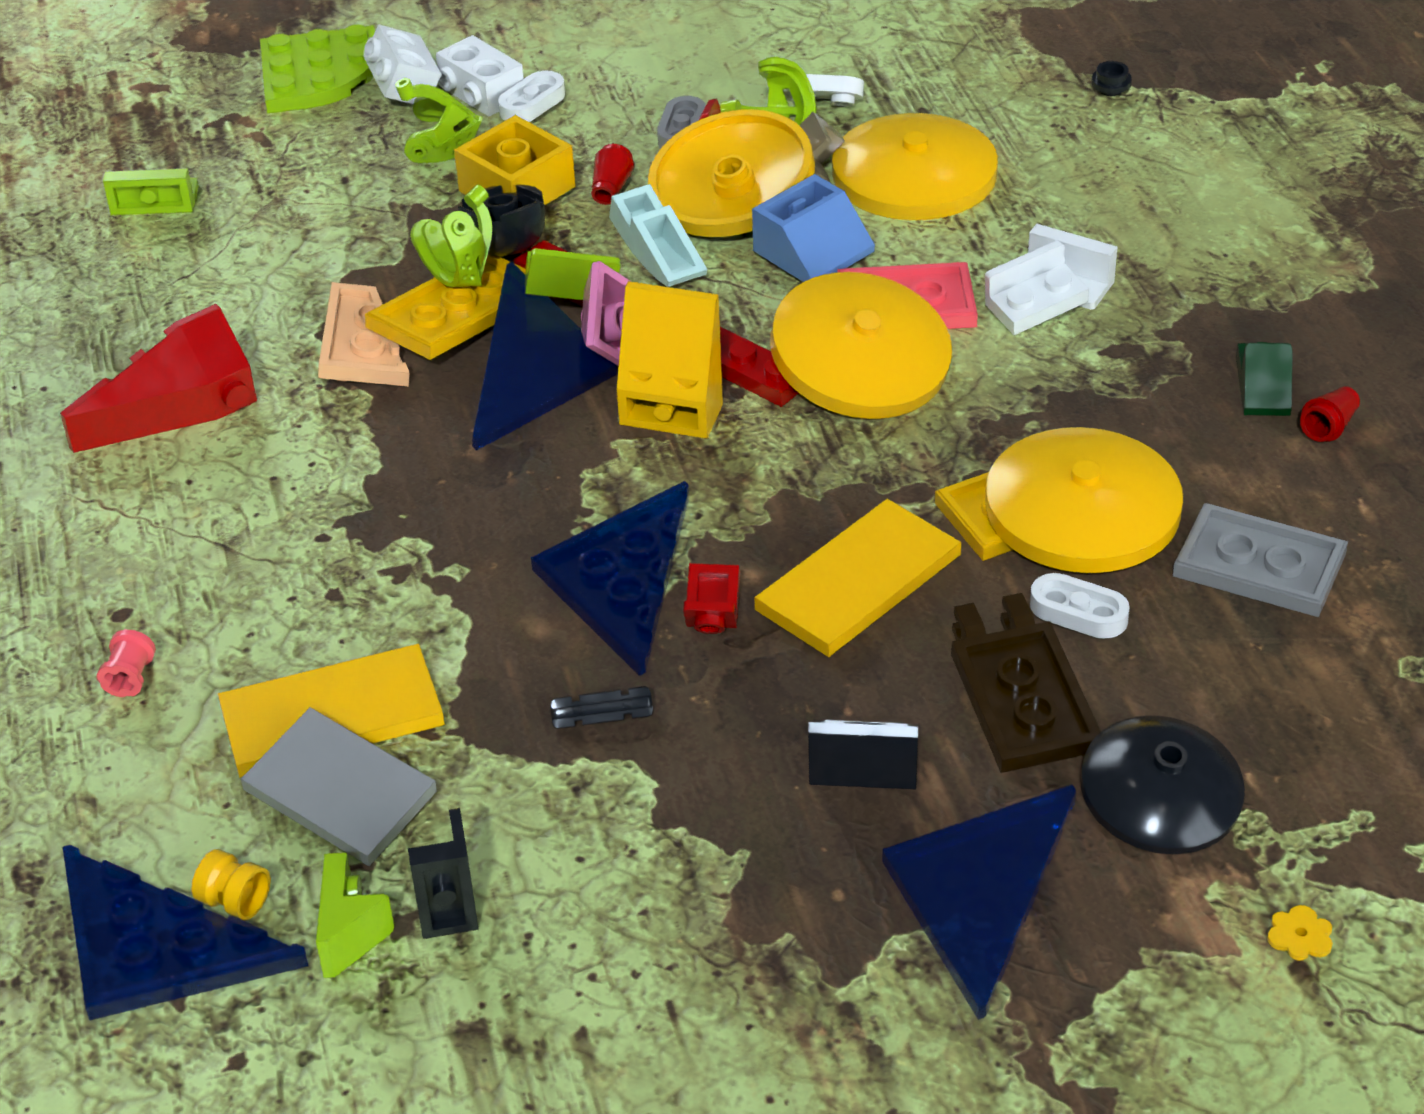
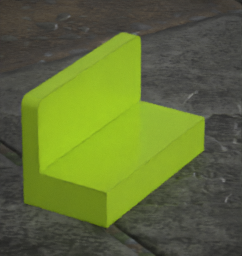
(150, 191)
(561, 272)

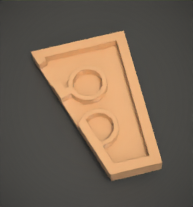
(352, 350)

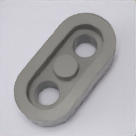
(677, 115)

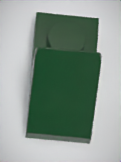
(1265, 378)

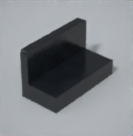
(444, 884)

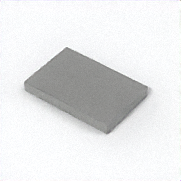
(1260, 559)
(339, 786)

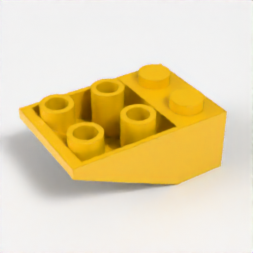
(669, 360)

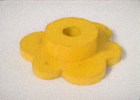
(1300, 933)

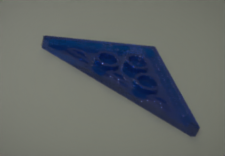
(532, 362)
(620, 572)
(978, 885)
(156, 943)

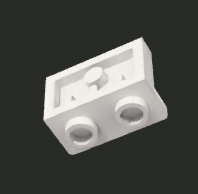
(1033, 288)

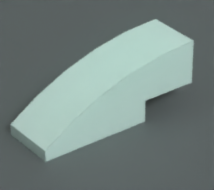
(655, 236)

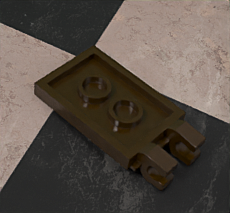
(1021, 687)

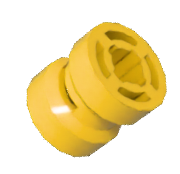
(228, 883)

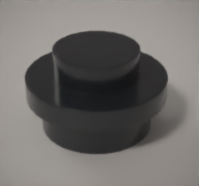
(1111, 78)

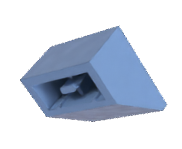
(810, 230)

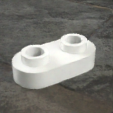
(838, 89)
(532, 96)
(1079, 605)

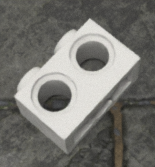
(399, 55)
(477, 73)

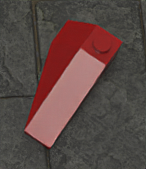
(178, 383)

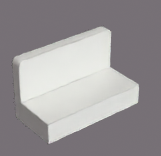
(1087, 258)

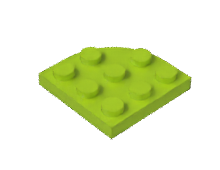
(313, 67)

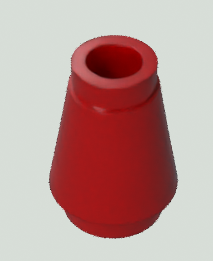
(611, 171)
(1329, 414)

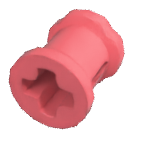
(123, 670)

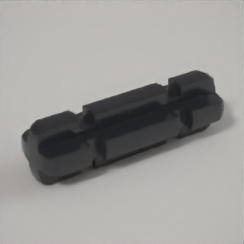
(601, 707)

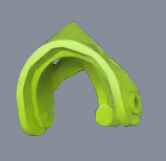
(782, 75)
(438, 106)
(456, 249)

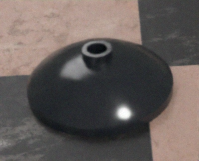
(1156, 802)

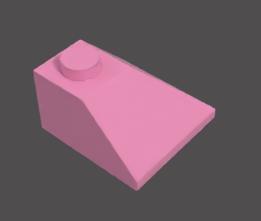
(603, 311)

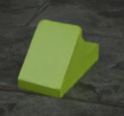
(348, 920)

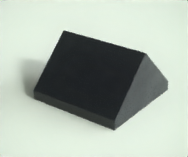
(863, 754)

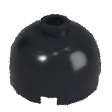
(515, 218)

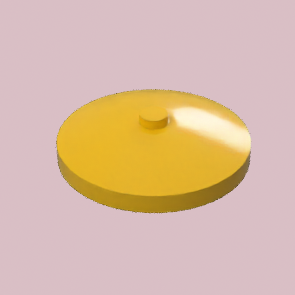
(915, 166)
(727, 167)
(860, 345)
(1083, 500)

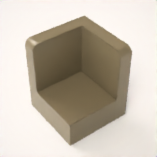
(823, 140)

